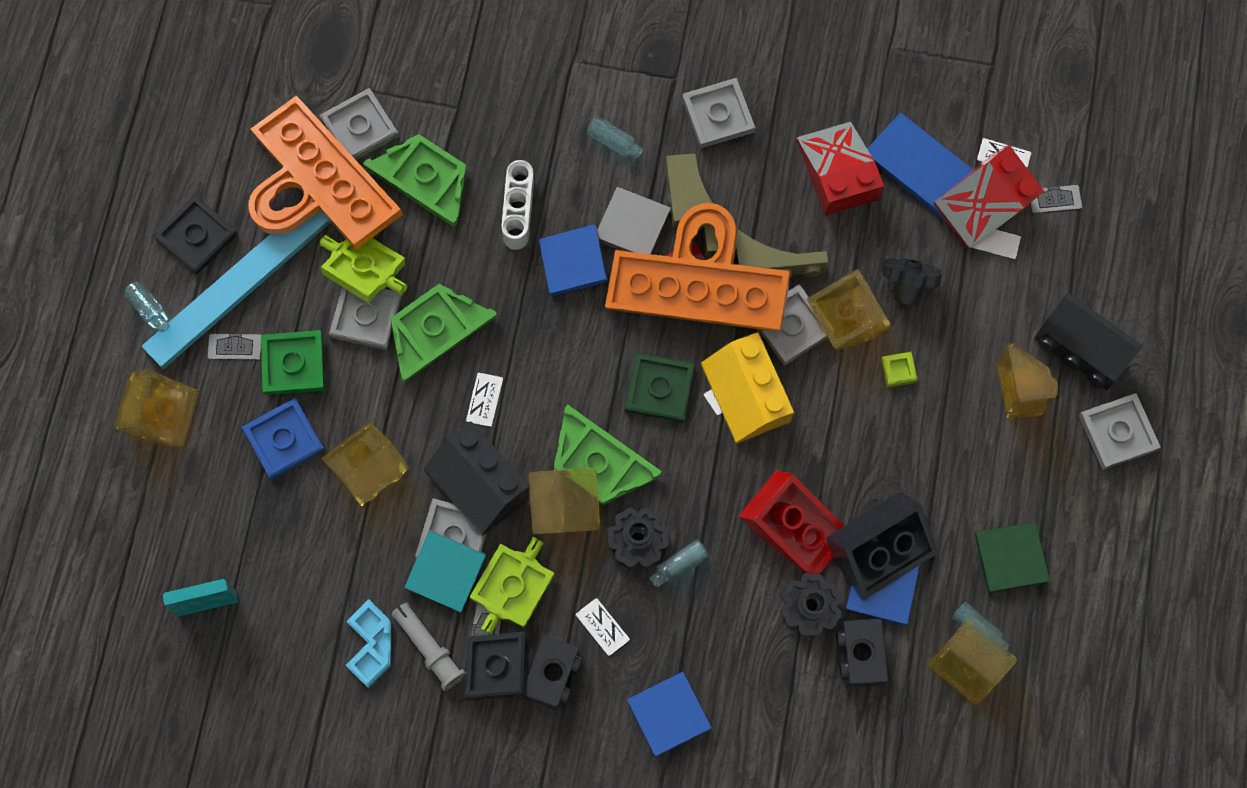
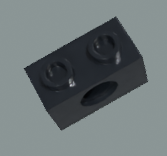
(870, 637)
(549, 654)

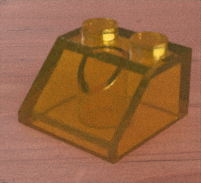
(849, 311)
(1024, 383)
(155, 408)
(365, 463)
(564, 500)
(972, 662)

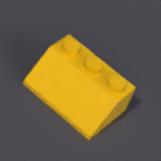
(747, 388)

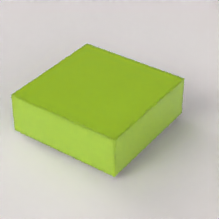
(899, 369)

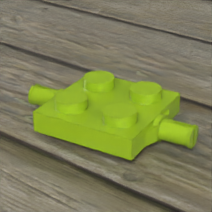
(365, 269)
(512, 586)

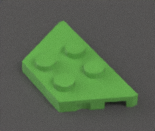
(423, 175)
(434, 327)
(588, 446)

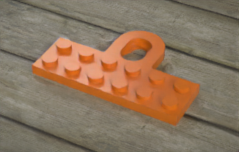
(326, 174)
(697, 288)

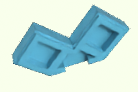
(375, 656)

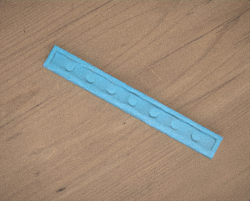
(230, 291)

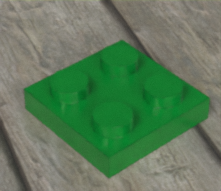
(292, 362)

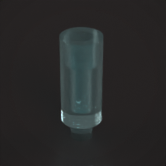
(613, 137)
(147, 306)
(680, 564)
(967, 610)

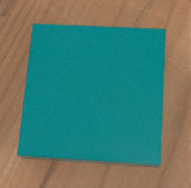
(445, 571)
(200, 597)

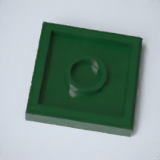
(659, 387)
(1011, 557)

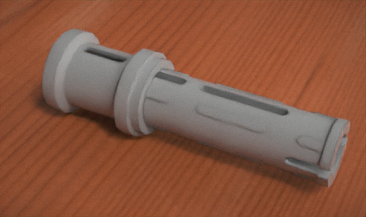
(436, 658)

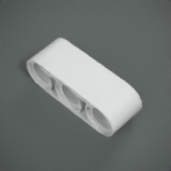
(514, 192)

